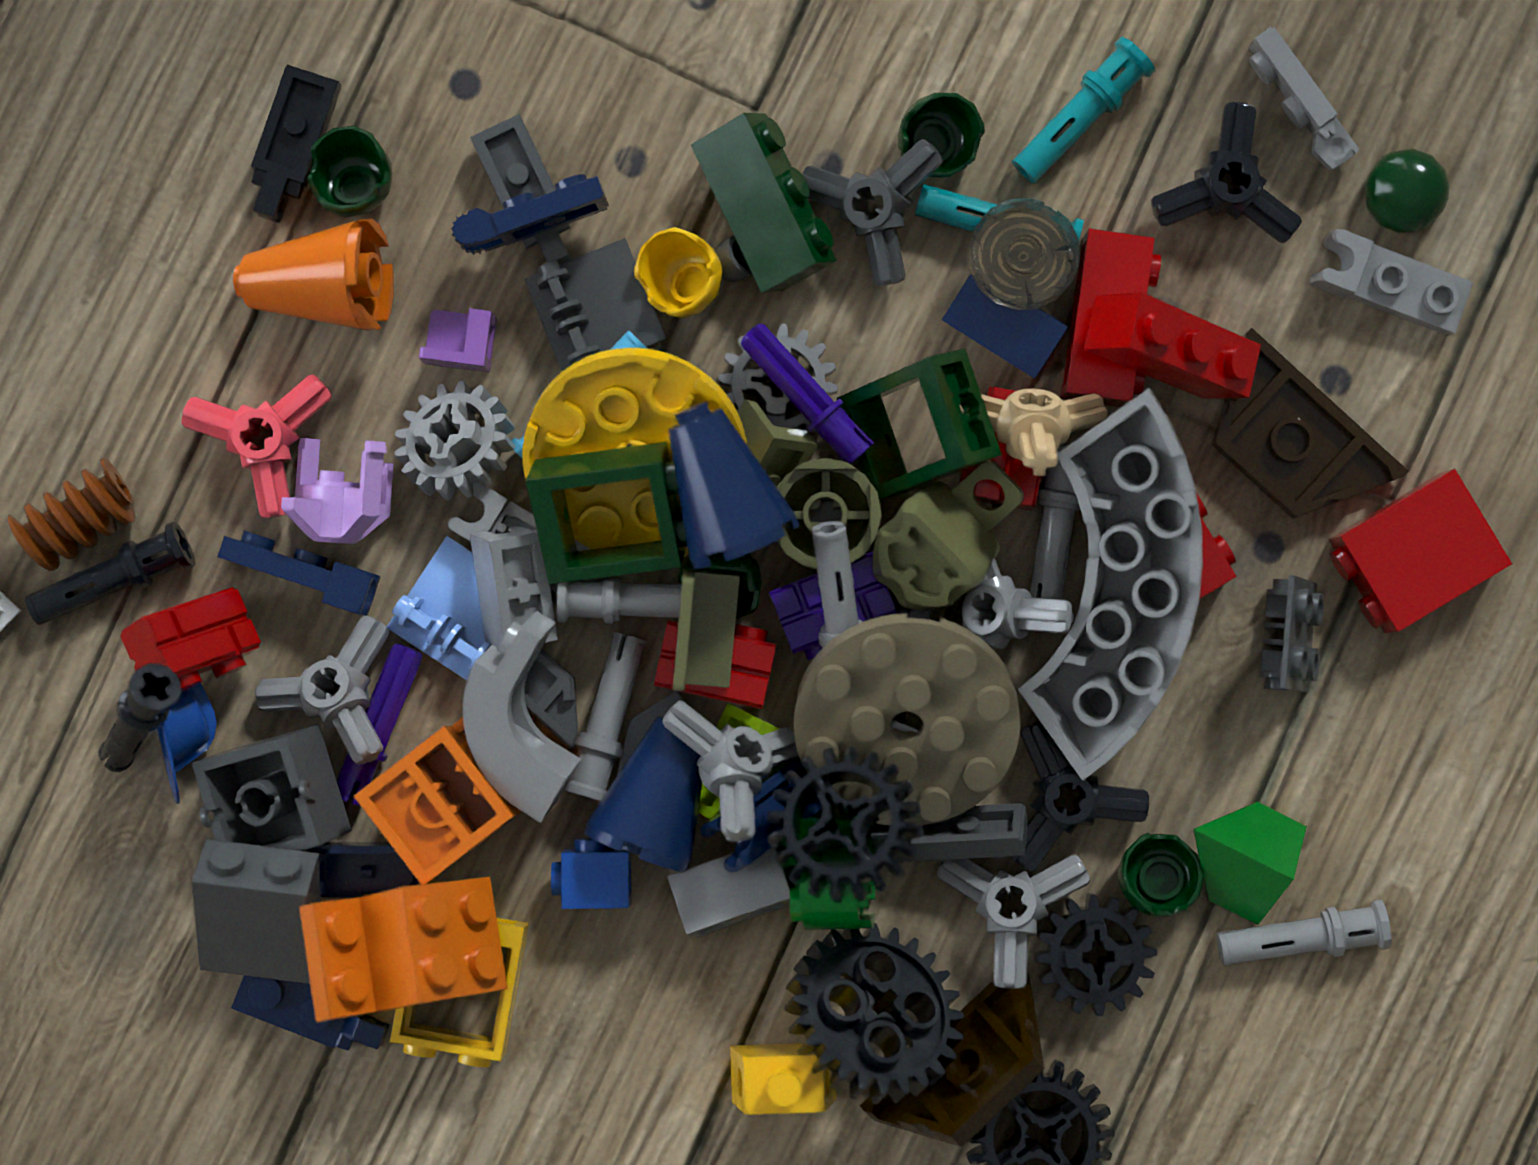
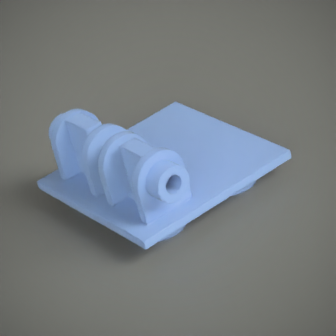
(444, 610)

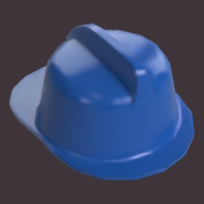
(186, 732)

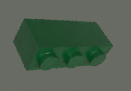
(764, 201)

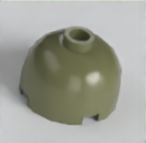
(827, 493)

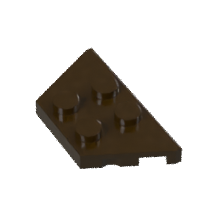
(1298, 440)
(991, 1068)

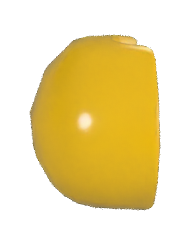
(678, 272)

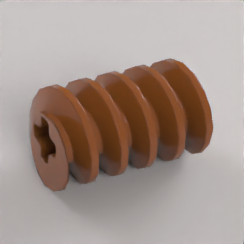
(75, 518)

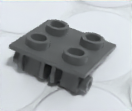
(592, 303)
(1302, 609)

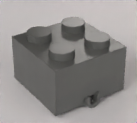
(273, 792)

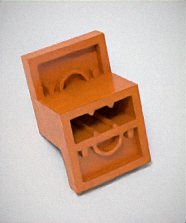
(435, 804)
(402, 948)

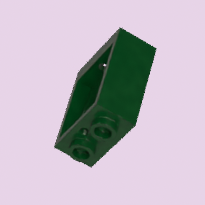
(965, 437)
(553, 524)

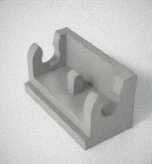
(510, 580)
(718, 899)

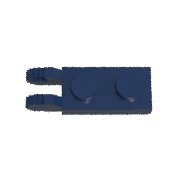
(528, 216)

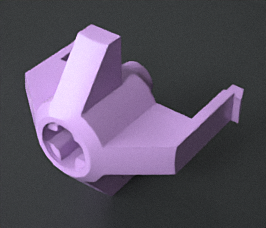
(339, 509)

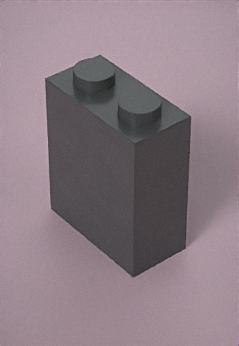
(251, 910)

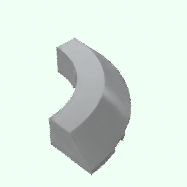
(1136, 588)

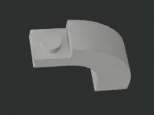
(499, 731)

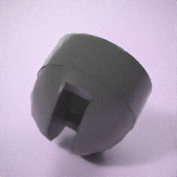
(731, 270)

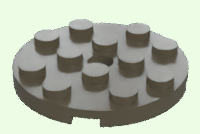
(920, 668)

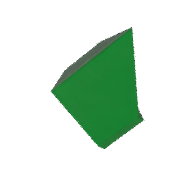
(1249, 858)

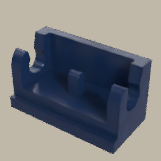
(1016, 336)
(360, 869)

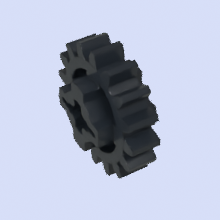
(1119, 954)

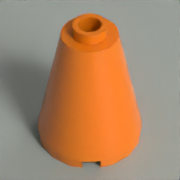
(322, 277)

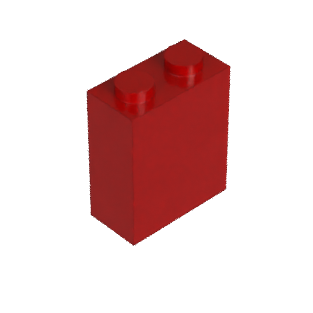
(1418, 552)

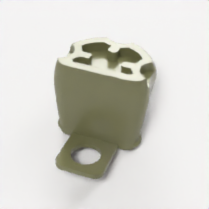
(942, 540)

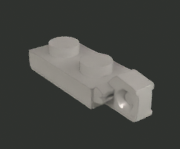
(1304, 100)

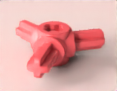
(239, 426)

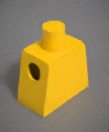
(778, 1080)

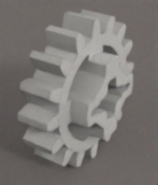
(751, 380)
(454, 440)

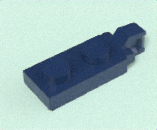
(292, 1008)

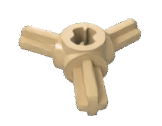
(1039, 421)

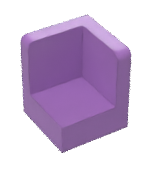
(460, 340)

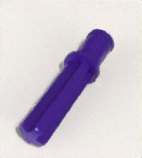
(806, 394)
(383, 713)

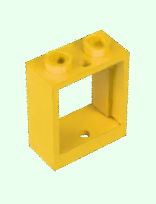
(472, 1048)

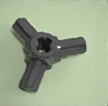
(894, 186)

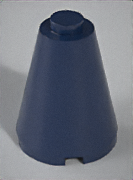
(723, 489)
(652, 802)

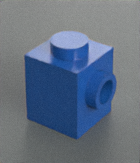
(592, 877)

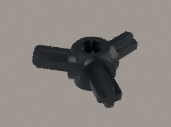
(1211, 194)
(1093, 802)

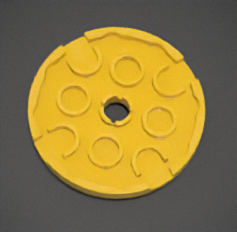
(606, 405)

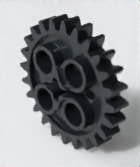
(844, 1041)

